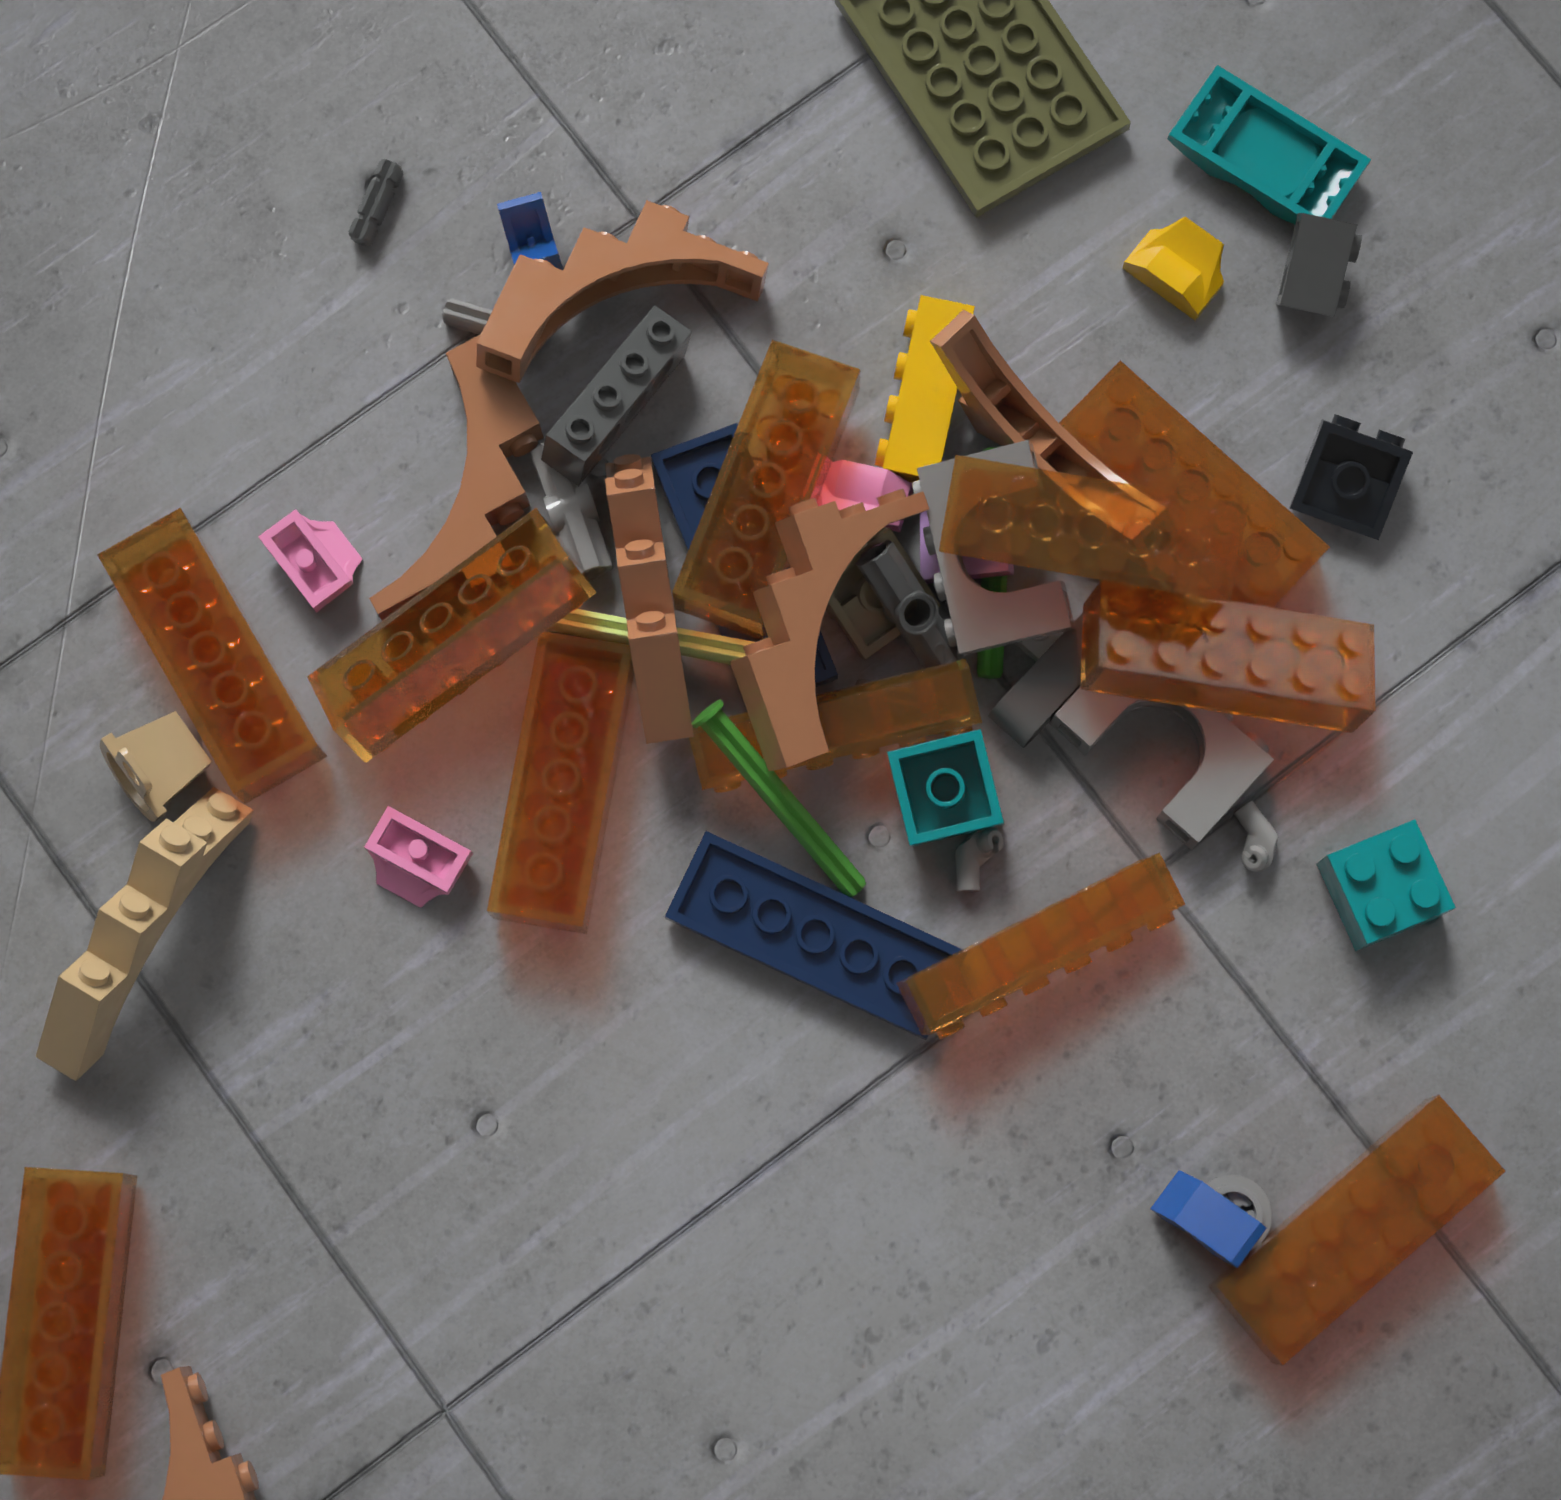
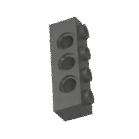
(615, 395)

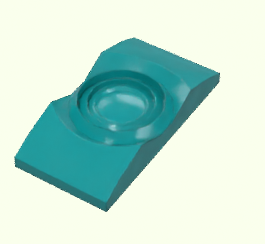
(1266, 149)

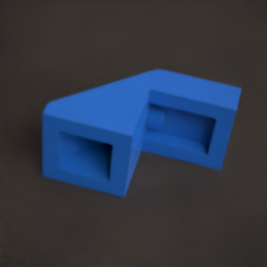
(529, 229)
(1208, 1218)

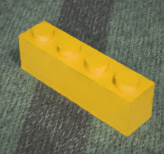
(926, 394)

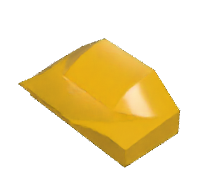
(1179, 265)

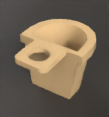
(155, 762)

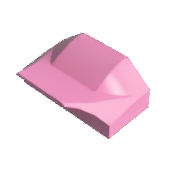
(857, 483)
(313, 557)
(414, 858)

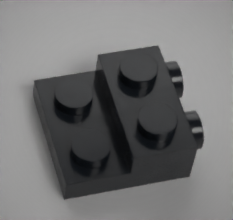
(1351, 476)

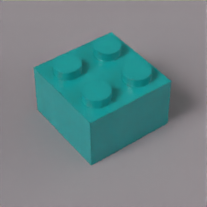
(945, 788)
(1385, 885)

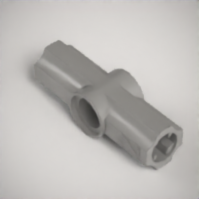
(574, 518)

